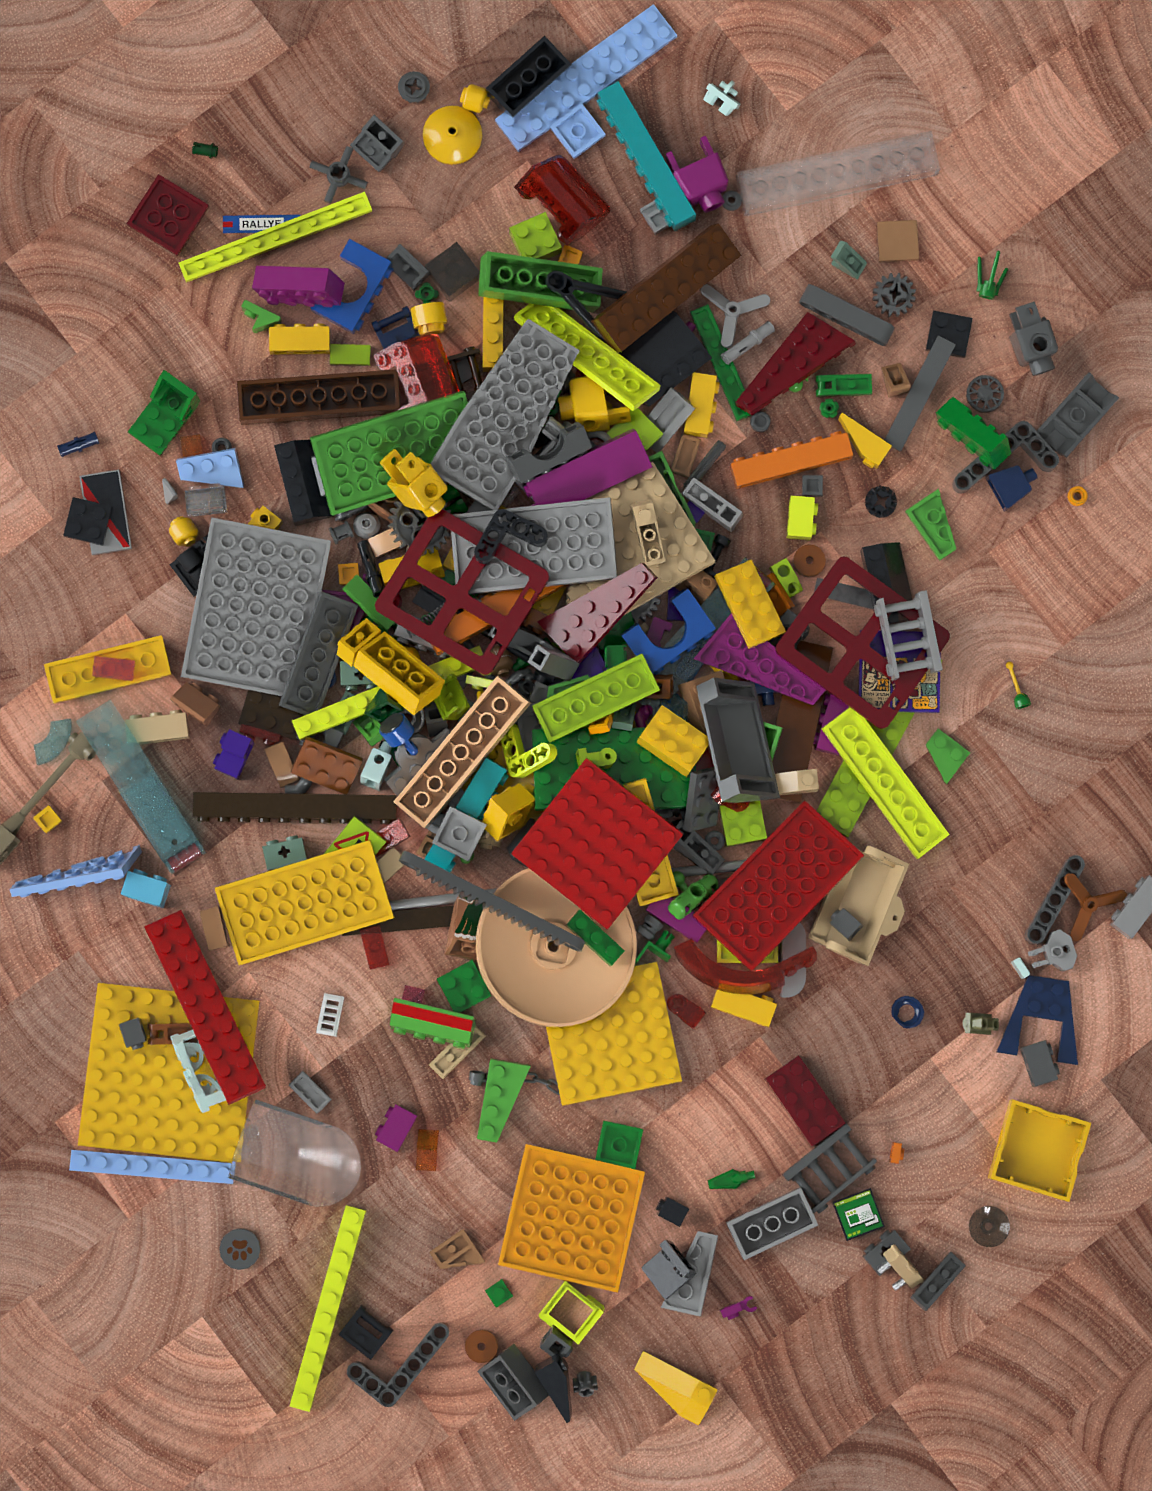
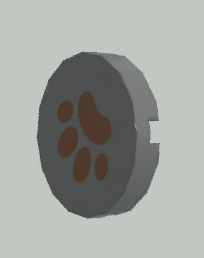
(240, 1249)

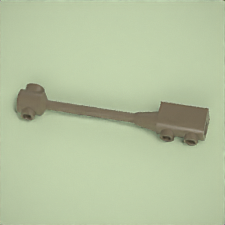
(79, 749)

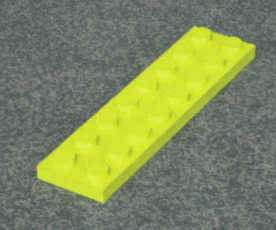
(594, 357)
(885, 782)

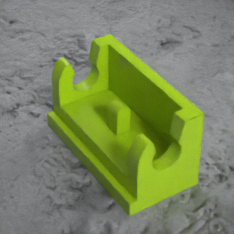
(452, 700)

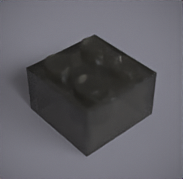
(453, 271)

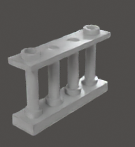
(927, 642)

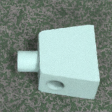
(374, 773)

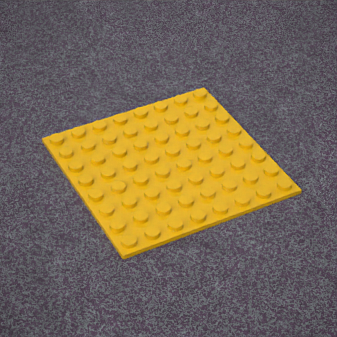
(141, 1095)

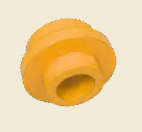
(1080, 490)

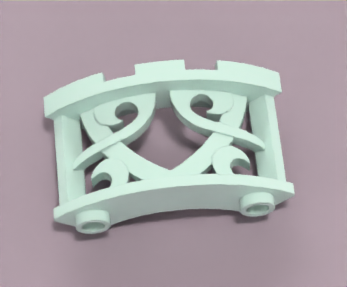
(204, 1095)

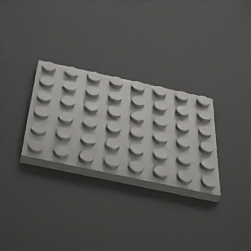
(253, 605)

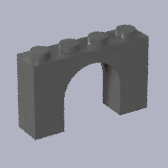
(542, 654)

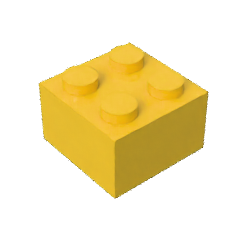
(508, 811)

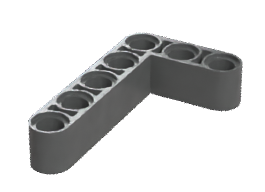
(1017, 441)
(404, 1370)

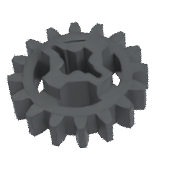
(886, 293)

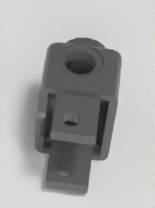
(1031, 330)

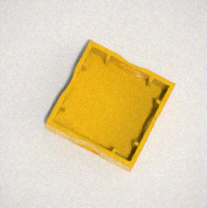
(1039, 1150)

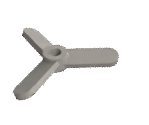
(731, 318)

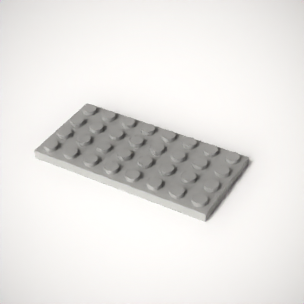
(576, 551)

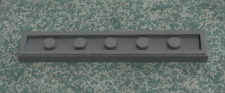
(919, 393)

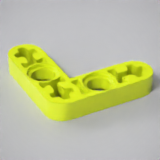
(521, 758)

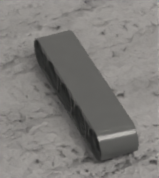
(846, 315)
(1046, 906)

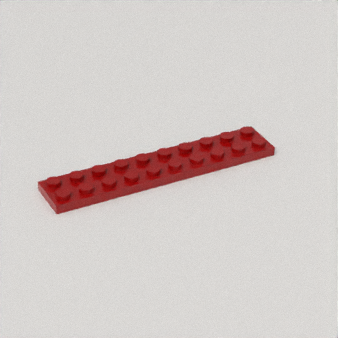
(205, 1007)

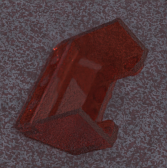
(565, 196)
(421, 368)

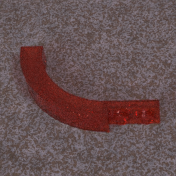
(740, 981)

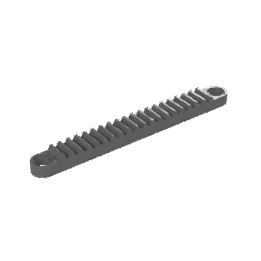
(492, 901)

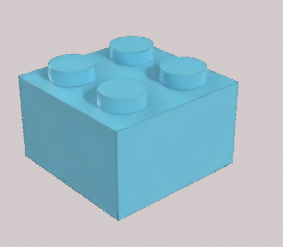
(146, 889)

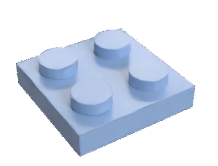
(577, 131)

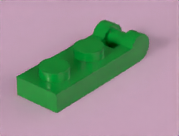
(844, 385)

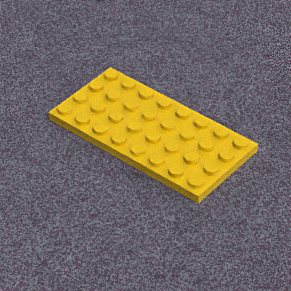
(304, 902)

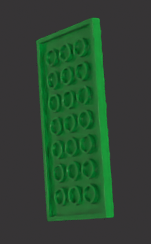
(633, 762)

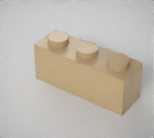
(159, 727)

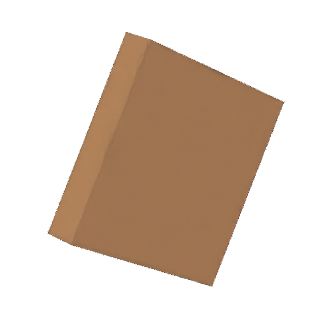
(897, 241)

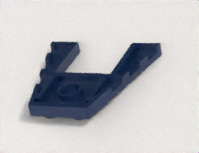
(1045, 1000)

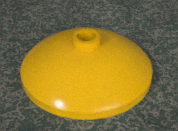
(455, 147)

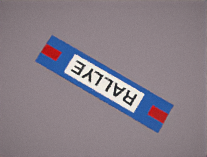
(253, 223)

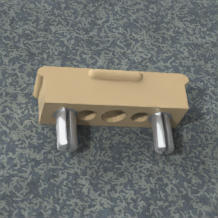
(902, 1266)

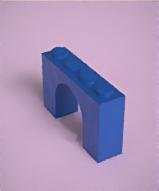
(376, 269)
(696, 627)

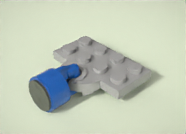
(411, 752)

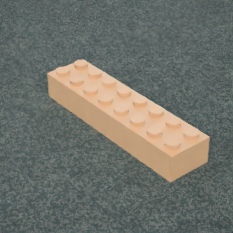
(462, 752)

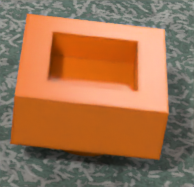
(896, 1153)

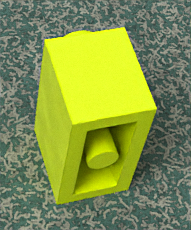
(800, 518)

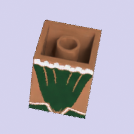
(463, 929)

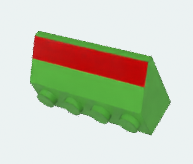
(432, 1023)

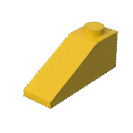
(867, 444)

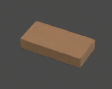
(685, 455)

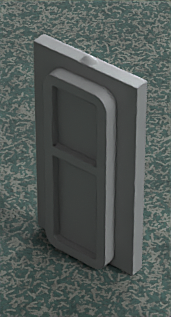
(669, 416)

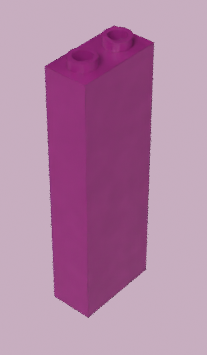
(592, 472)

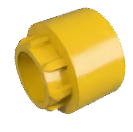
(429, 317)

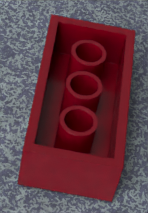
(804, 1101)

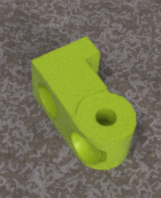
(787, 577)
(603, 759)

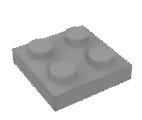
(459, 833)

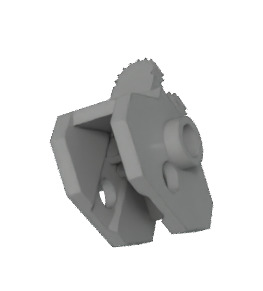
(1054, 951)

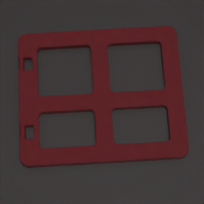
(458, 595)
(856, 646)

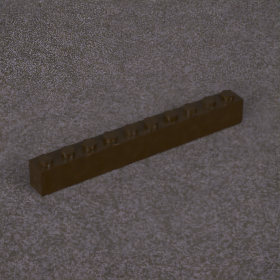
(294, 807)

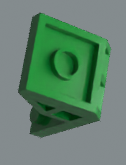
(166, 413)

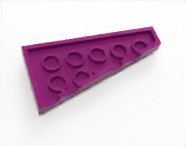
(759, 664)

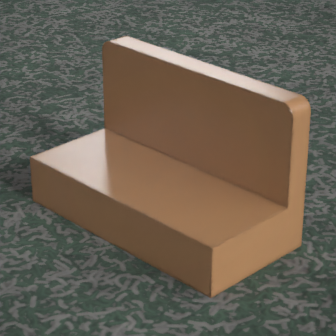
(214, 928)

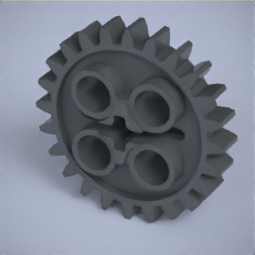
(405, 533)

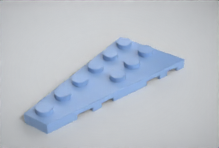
(92, 870)

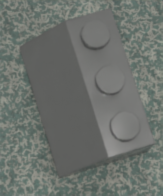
(513, 1382)

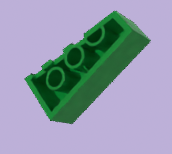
(974, 433)

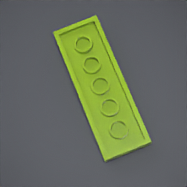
(595, 698)

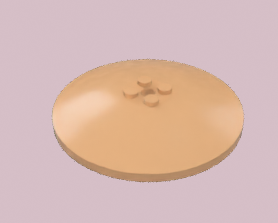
(542, 984)

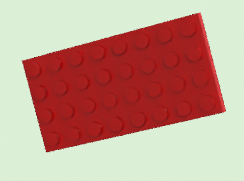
(778, 886)

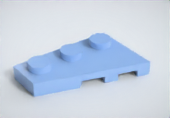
(212, 468)

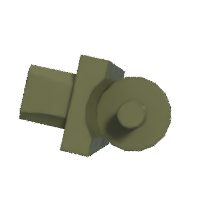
(980, 1023)

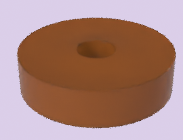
(813, 552)
(485, 1337)

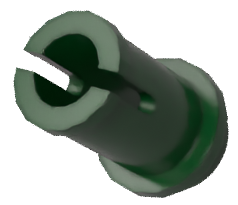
(205, 150)

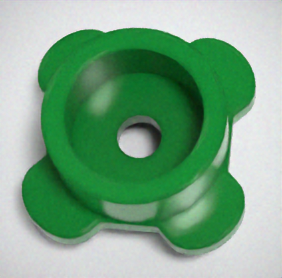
(426, 288)

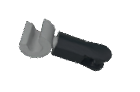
(548, 432)

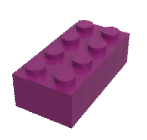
(298, 285)

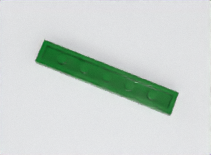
(726, 374)

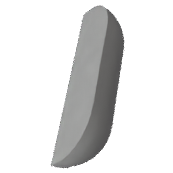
(790, 946)

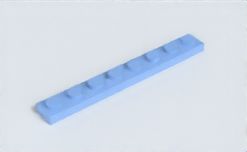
(150, 1166)

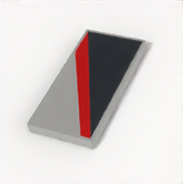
(108, 490)

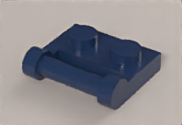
(398, 334)

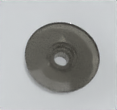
(999, 1229)

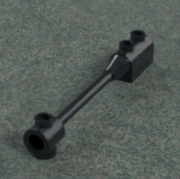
(431, 600)

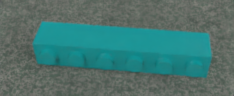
(473, 804)

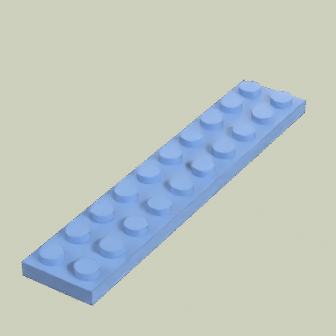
(588, 76)

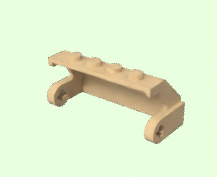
(871, 898)

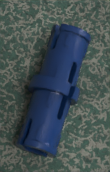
(78, 444)

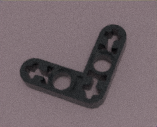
(503, 528)

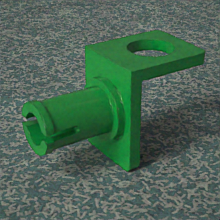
(659, 947)

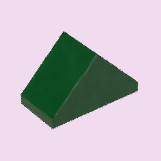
(382, 706)

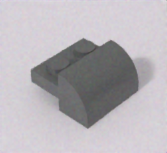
(377, 143)

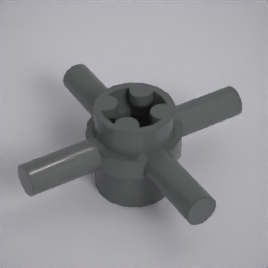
(334, 168)

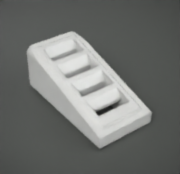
(321, 1021)

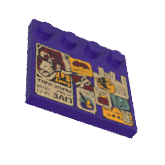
(877, 688)

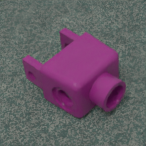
(703, 179)

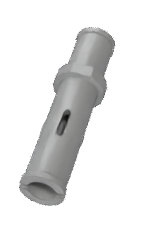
(754, 337)

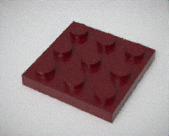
(167, 215)

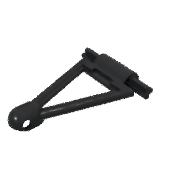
(565, 285)

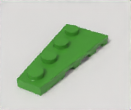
(501, 1091)

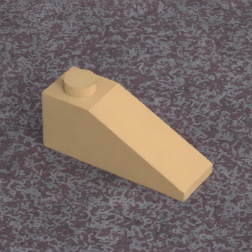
(797, 782)

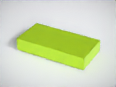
(350, 354)

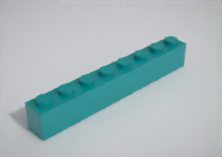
(646, 156)

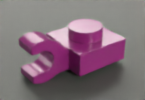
(733, 1310)

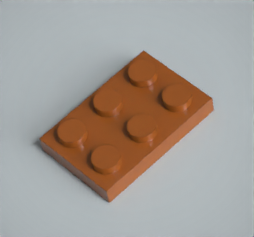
(326, 765)

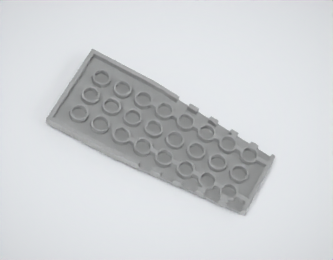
(505, 415)

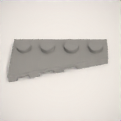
(692, 1295)

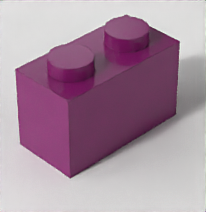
(396, 1127)

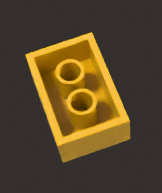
(674, 741)

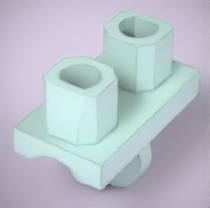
(729, 103)

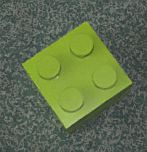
(536, 238)
(743, 826)

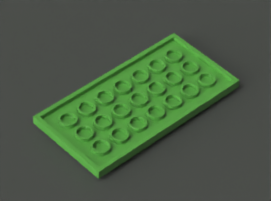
(352, 454)

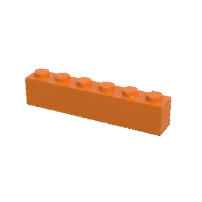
(791, 460)

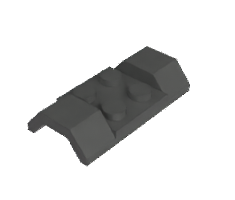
(1076, 415)

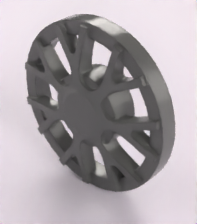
(985, 393)

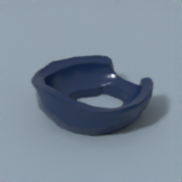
(918, 1008)

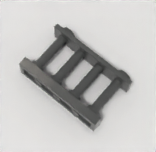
(825, 1147)

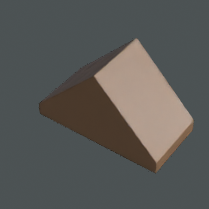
(895, 380)

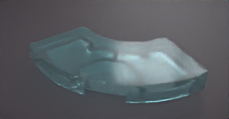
(54, 742)

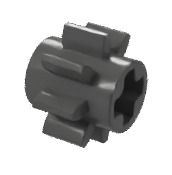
(585, 1384)

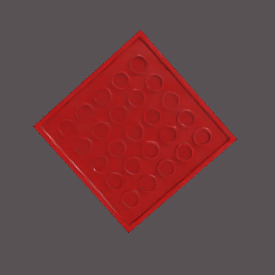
(597, 843)

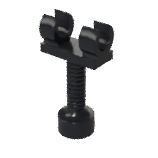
(721, 543)

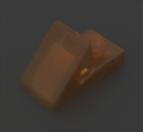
(427, 1150)

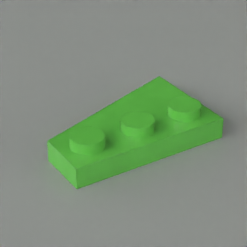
(933, 525)

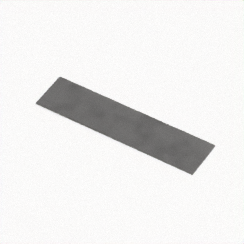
(849, 594)

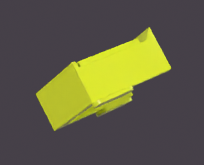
(598, 1310)

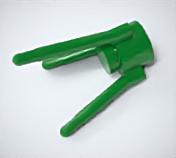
(988, 289)

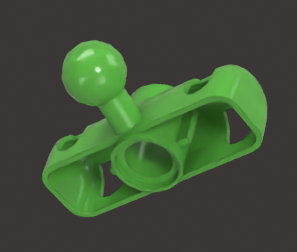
(693, 895)

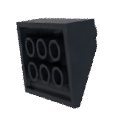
(667, 354)

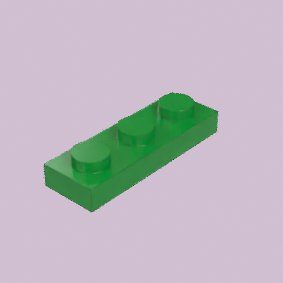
(595, 938)

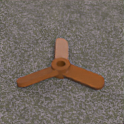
(1086, 910)

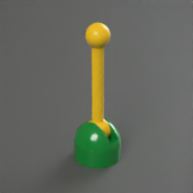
(1021, 700)

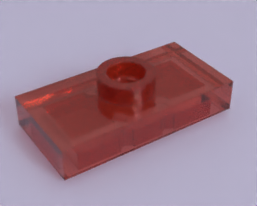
(374, 947)

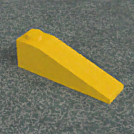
(682, 1391)

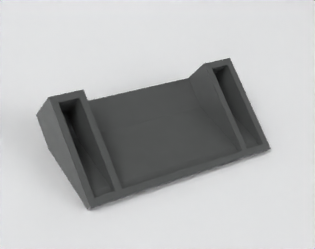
(737, 740)

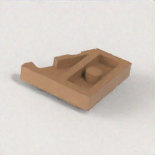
(456, 1252)

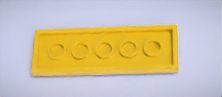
(74, 679)
(661, 882)

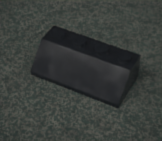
(527, 77)
(301, 482)
(887, 565)

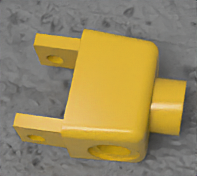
(589, 406)
(424, 482)

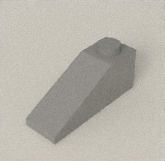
(713, 504)

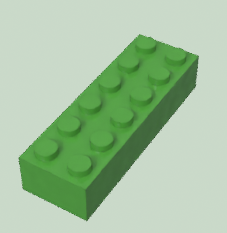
(524, 280)

